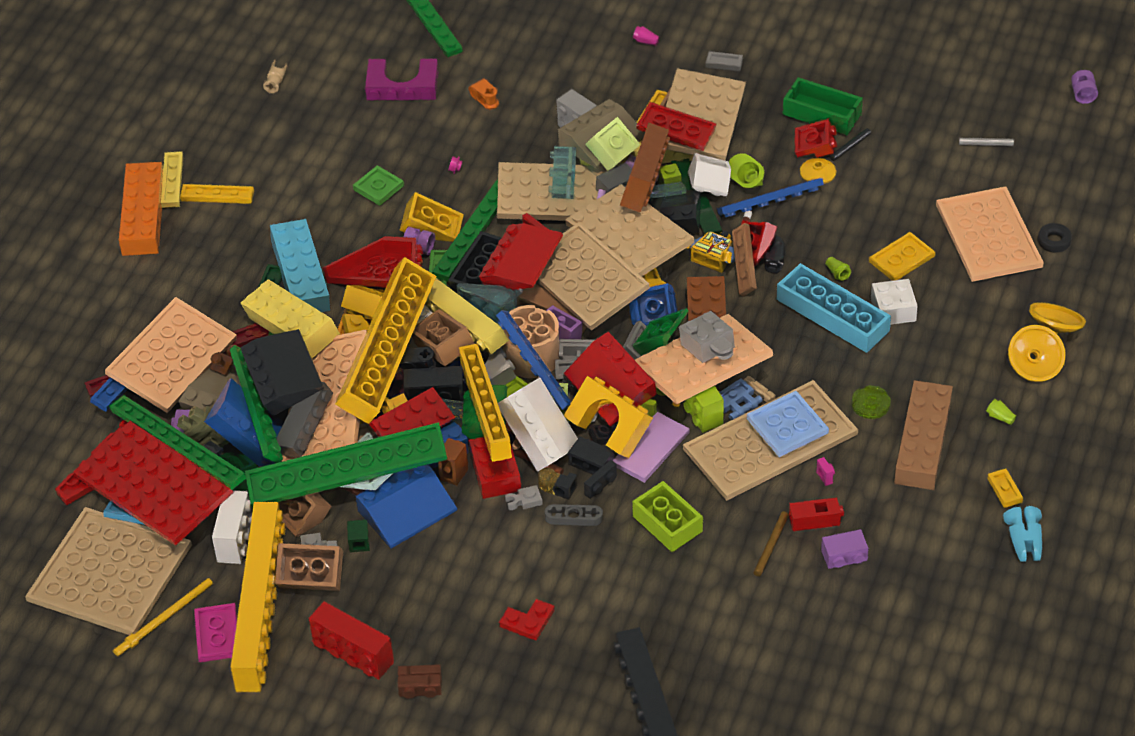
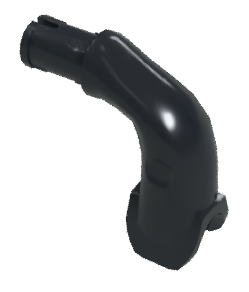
(775, 258)

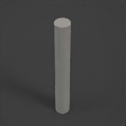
(986, 141)

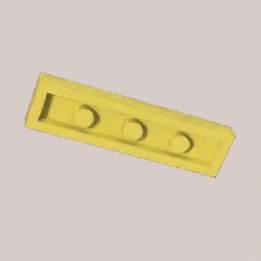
(172, 179)

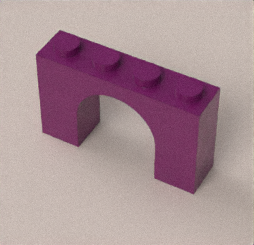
(420, 88)

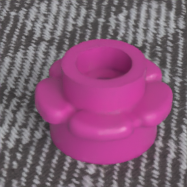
(455, 164)

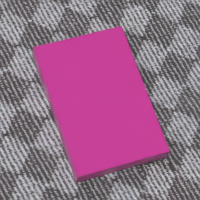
(215, 631)

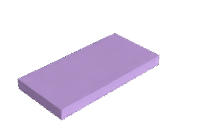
(653, 448)

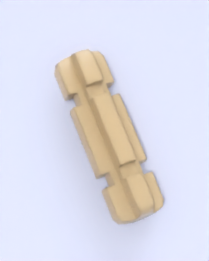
(760, 390)

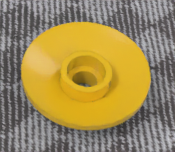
(818, 168)

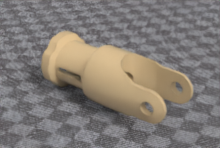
(274, 78)

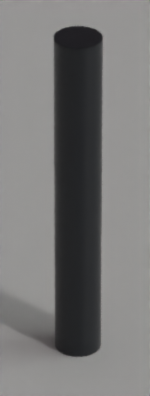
(850, 144)

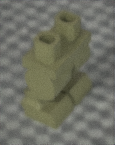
(197, 429)

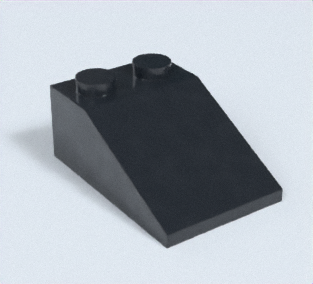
(683, 210)

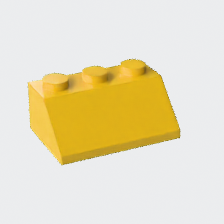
(361, 300)

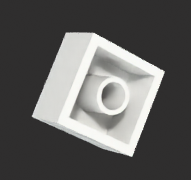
(896, 300)

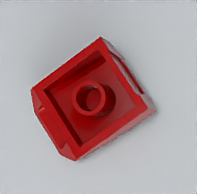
(762, 236)

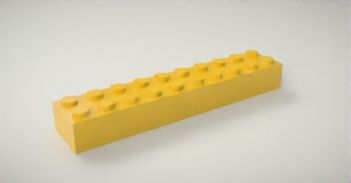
(385, 341)
(257, 598)

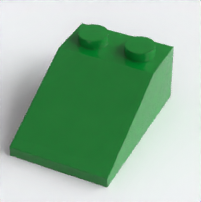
(659, 332)

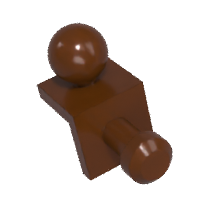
(222, 363)

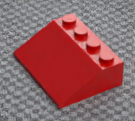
(520, 256)
(616, 367)

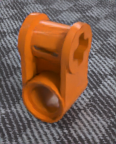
(484, 94)

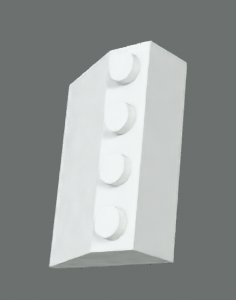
(538, 424)

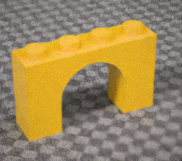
(632, 419)

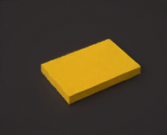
(902, 256)

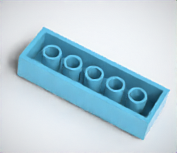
(300, 263)
(833, 307)

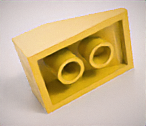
(432, 217)

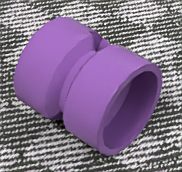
(1084, 86)
(424, 238)

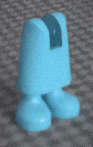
(1029, 539)

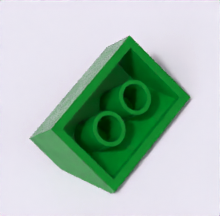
(470, 422)

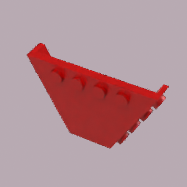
(374, 262)

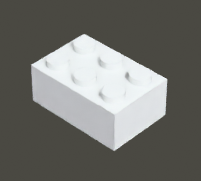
(232, 528)

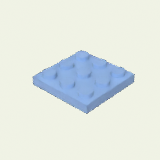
(787, 423)

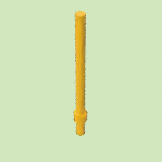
(133, 639)

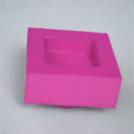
(825, 471)

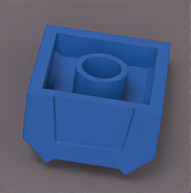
(653, 304)

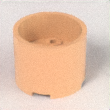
(542, 332)

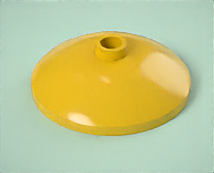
(1057, 317)
(1045, 346)

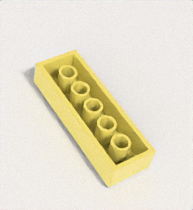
(284, 312)

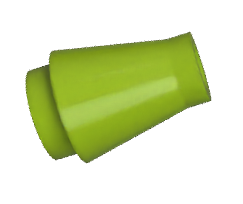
(839, 269)
(1000, 411)

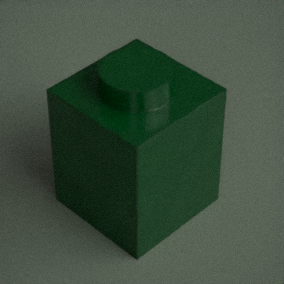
(358, 536)

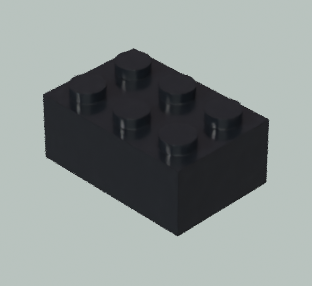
(445, 380)

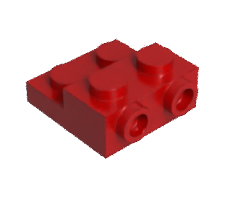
(815, 139)

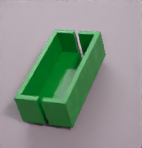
(817, 102)

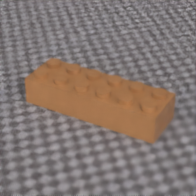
(923, 435)

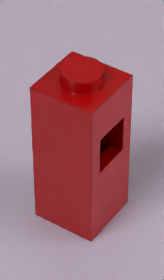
(815, 514)

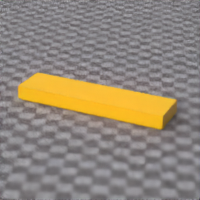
(217, 193)

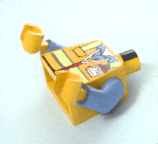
(713, 250)

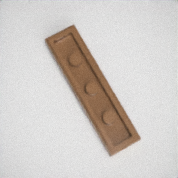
(744, 259)

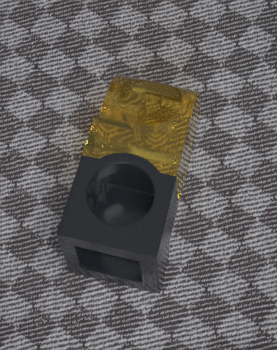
(557, 483)

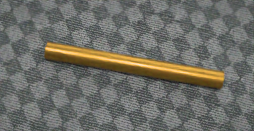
(771, 543)

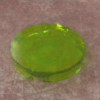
(871, 402)

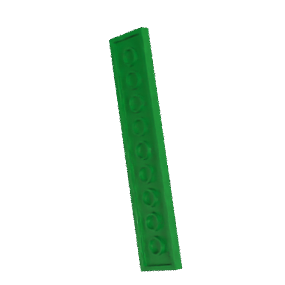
(346, 464)

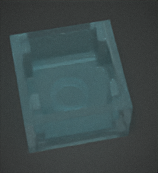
(563, 172)

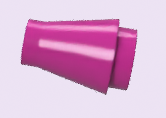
(645, 36)

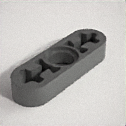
(559, 509)

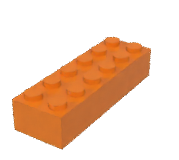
(141, 209)

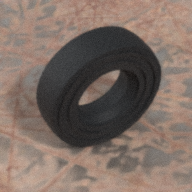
(1054, 246)

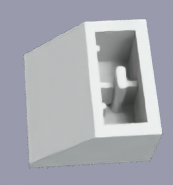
(709, 174)

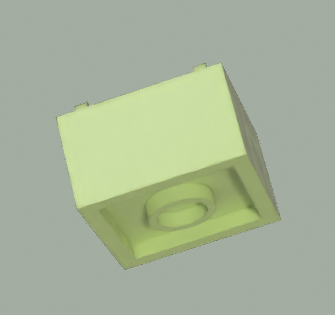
(612, 144)

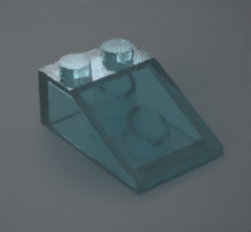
(488, 298)

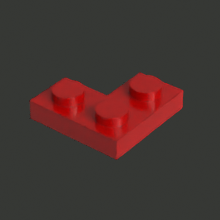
(529, 624)

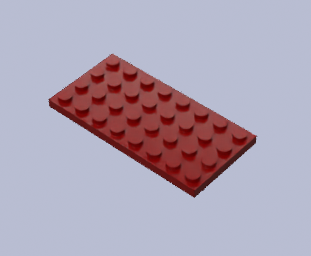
(152, 482)

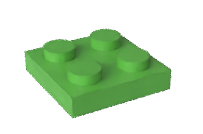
(378, 185)

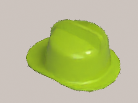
(746, 171)

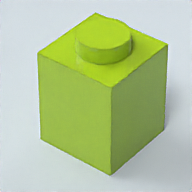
(669, 174)

